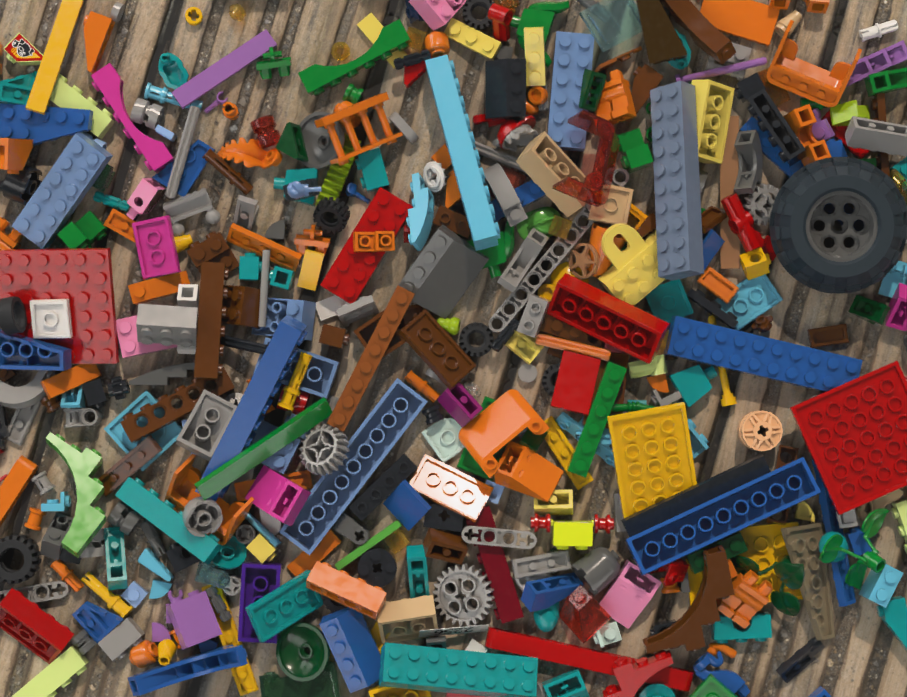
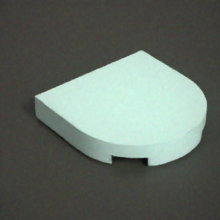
(444, 438)

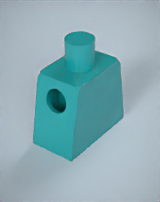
(297, 175)
(693, 383)

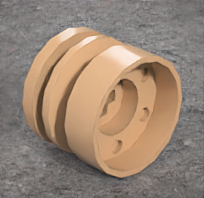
(749, 426)

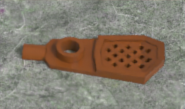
(623, 57)

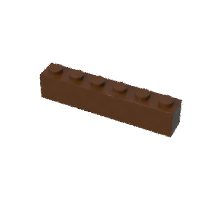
(210, 321)

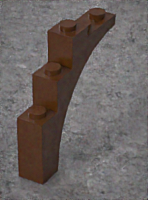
(703, 611)

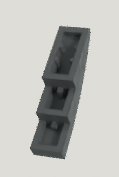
(163, 375)

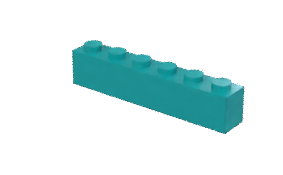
(167, 519)

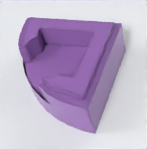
(160, 632)

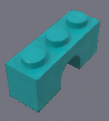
(758, 629)

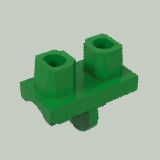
(265, 66)

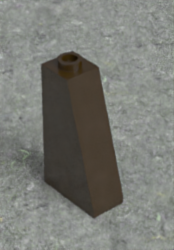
(659, 34)

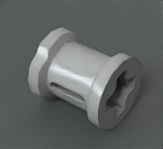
(43, 483)

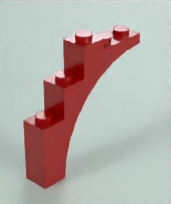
(634, 675)

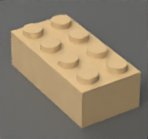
(547, 166)

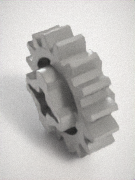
(761, 202)

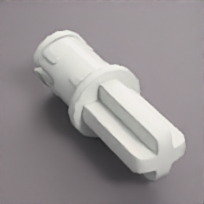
(878, 30)

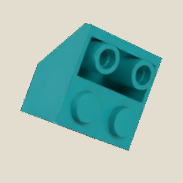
(566, 685)

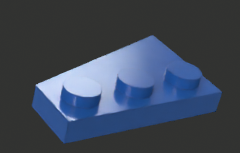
(193, 168)

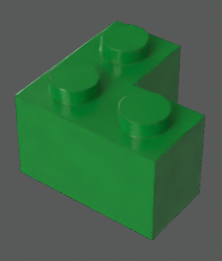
(634, 151)
(83, 232)

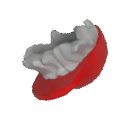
(516, 133)

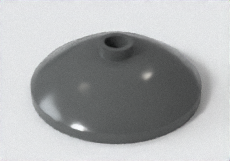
(315, 138)

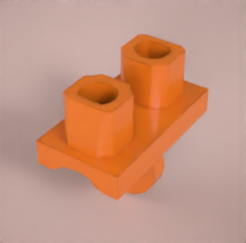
(312, 238)

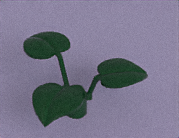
(790, 574)

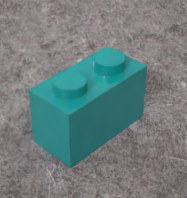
(373, 170)

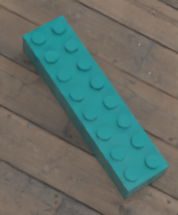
(457, 671)

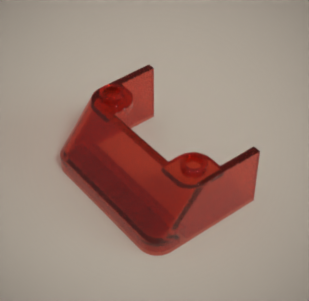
(598, 183)

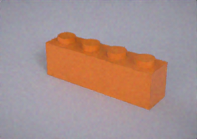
(346, 589)

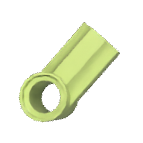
(641, 368)

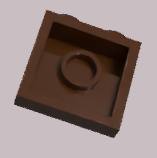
(213, 250)

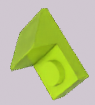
(842, 113)

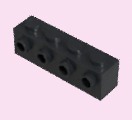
(777, 127)

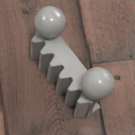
(188, 206)

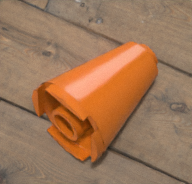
(595, 240)

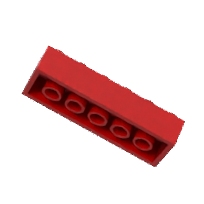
(353, 269)
(607, 318)

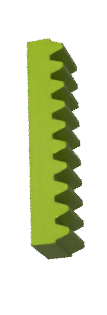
(337, 175)

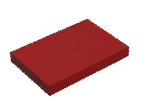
(575, 382)

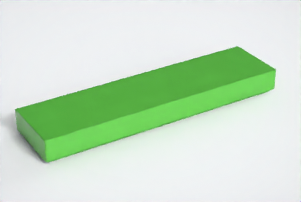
(368, 544)

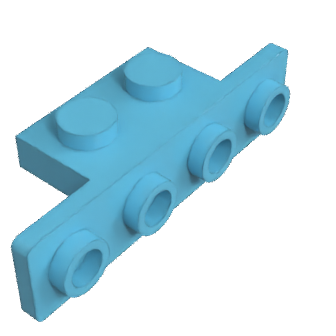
(575, 428)

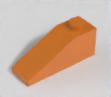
(96, 34)
(157, 287)

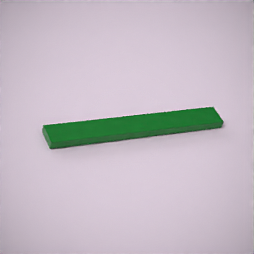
(263, 449)

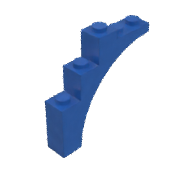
(187, 668)

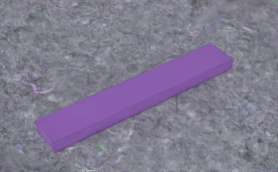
(223, 69)

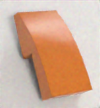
(373, 241)

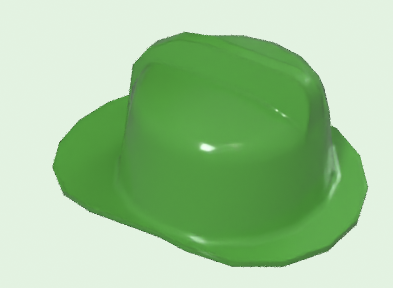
(539, 219)

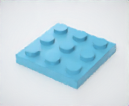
(164, 437)

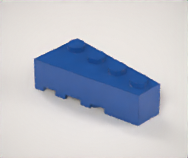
(32, 354)

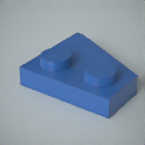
(96, 620)

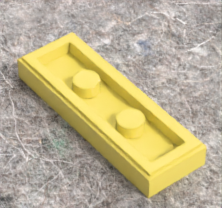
(371, 28)

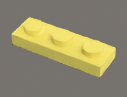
(472, 39)
(535, 56)

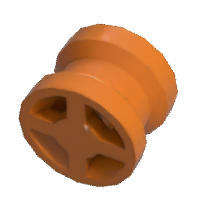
(669, 589)

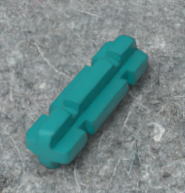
(111, 201)

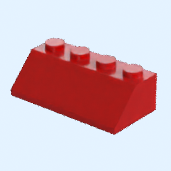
(33, 626)

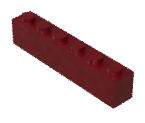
(497, 570)

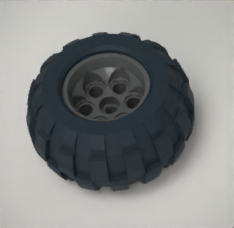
(874, 247)

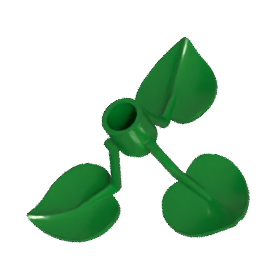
(869, 559)

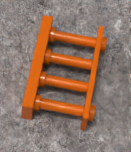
(344, 116)

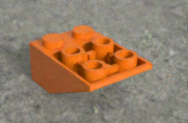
(527, 472)

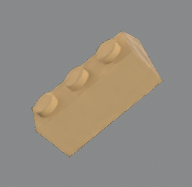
(407, 618)

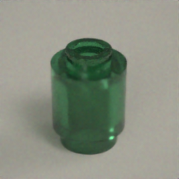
(104, 178)

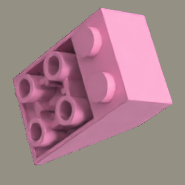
(437, 12)
(629, 594)

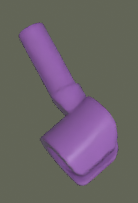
(216, 102)

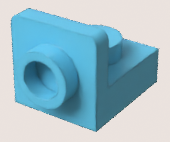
(54, 505)

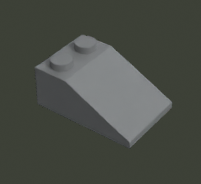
(206, 425)

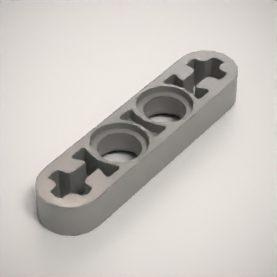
(499, 533)
(32, 591)

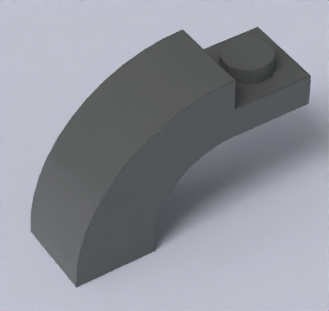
(750, 161)

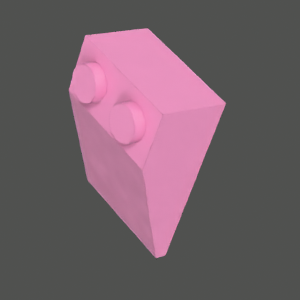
(128, 339)

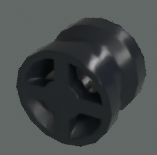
(432, 414)

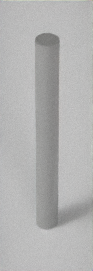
(264, 288)

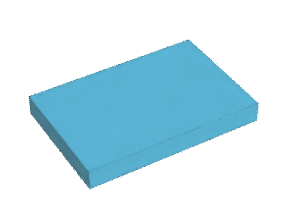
(751, 300)

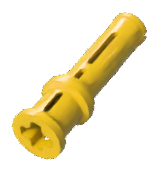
(292, 390)
(113, 601)

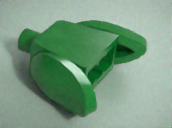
(538, 15)
(499, 253)

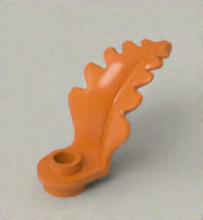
(250, 154)

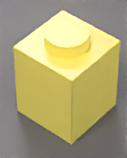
(262, 549)

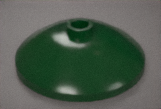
(293, 654)

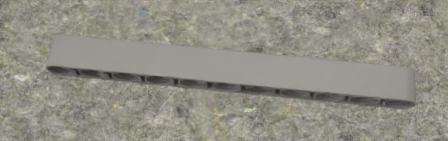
(552, 258)

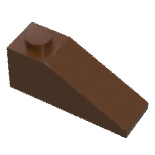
(645, 80)

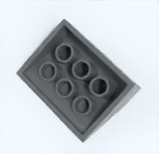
(443, 272)

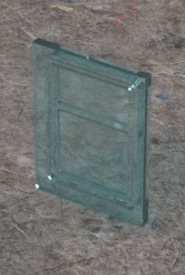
(612, 22)

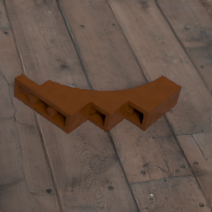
(700, 29)

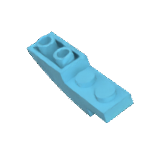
(421, 214)

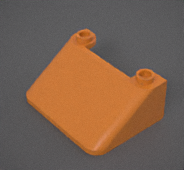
(497, 427)

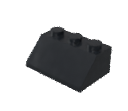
(505, 89)

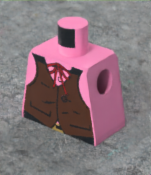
(150, 192)

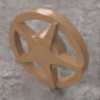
(583, 260)

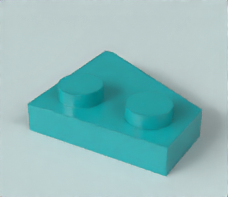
(17, 89)

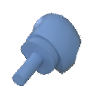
(298, 190)

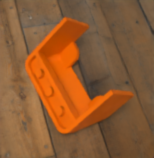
(808, 79)
(14, 154)
(183, 490)

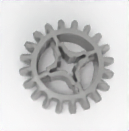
(327, 454)

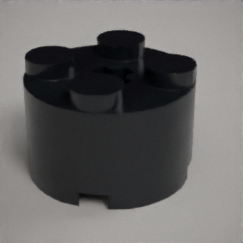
(21, 186)
(375, 556)

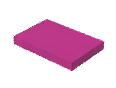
(156, 247)

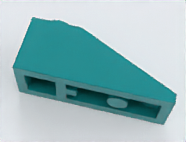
(115, 558)
(417, 571)
(895, 618)

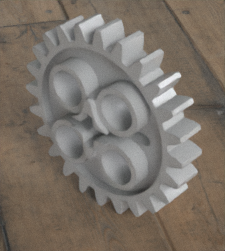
(479, 592)

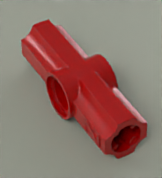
(741, 222)

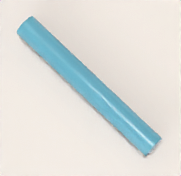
(262, 529)

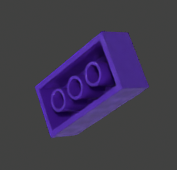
(256, 582)

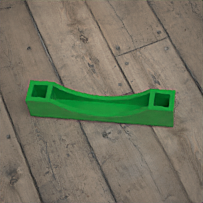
(391, 38)
(886, 81)
(597, 419)

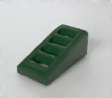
(587, 82)

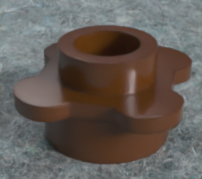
(763, 323)

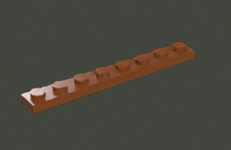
(371, 358)

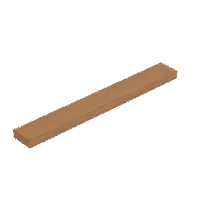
(728, 174)

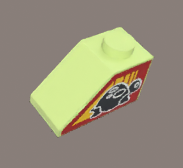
(22, 51)

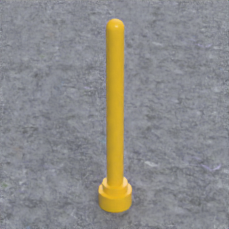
(727, 397)

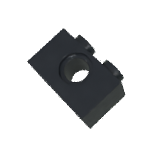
(179, 559)

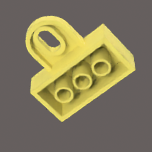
(633, 269)

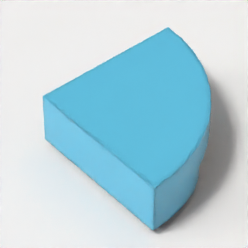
(159, 588)

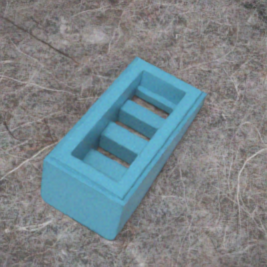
(154, 564)

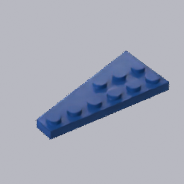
(56, 123)

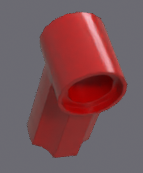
(501, 21)

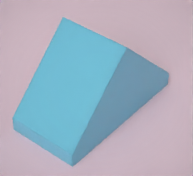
(73, 399)

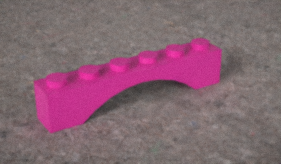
(111, 86)

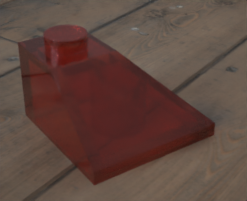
(583, 614)

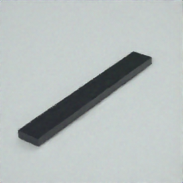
(696, 495)

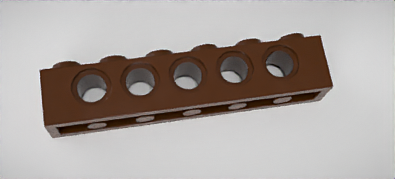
(136, 433)

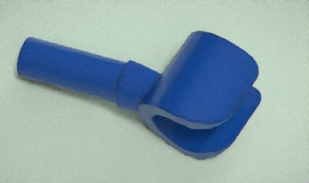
(351, 191)

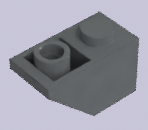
(51, 542)

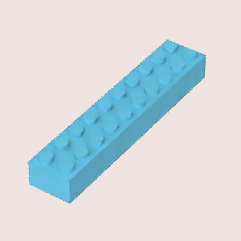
(462, 153)

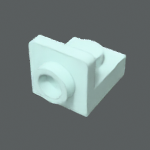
(607, 634)

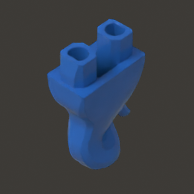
(727, 677)

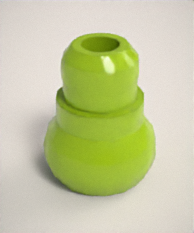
(450, 325)

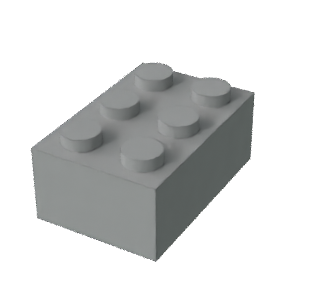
(167, 325)

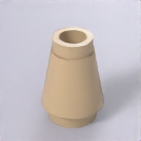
(782, 24)

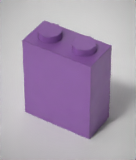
(193, 619)

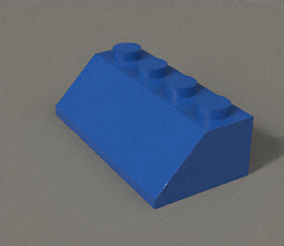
(352, 647)

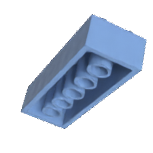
(571, 57)
(62, 190)

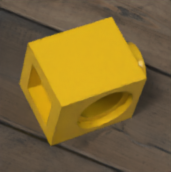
(755, 263)

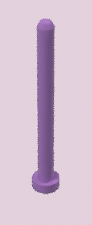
(722, 70)

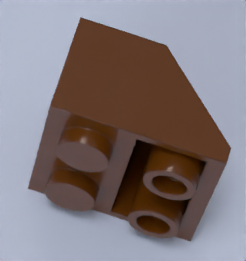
(242, 306)

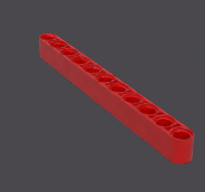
(577, 656)

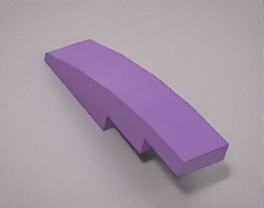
(878, 62)

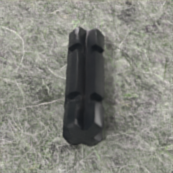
(412, 59)
(505, 335)

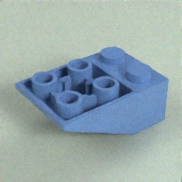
(278, 308)

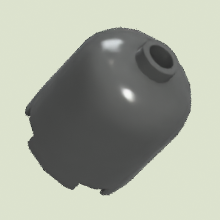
(597, 568)

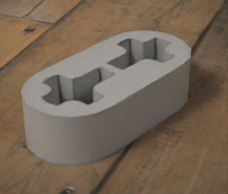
(403, 127)

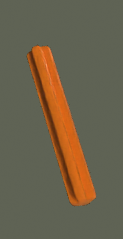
(572, 346)

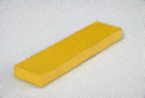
(563, 451)

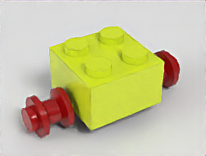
(572, 532)

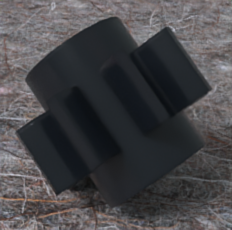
(118, 388)

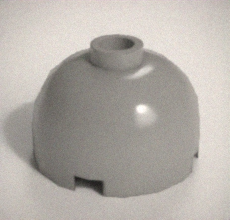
(202, 516)

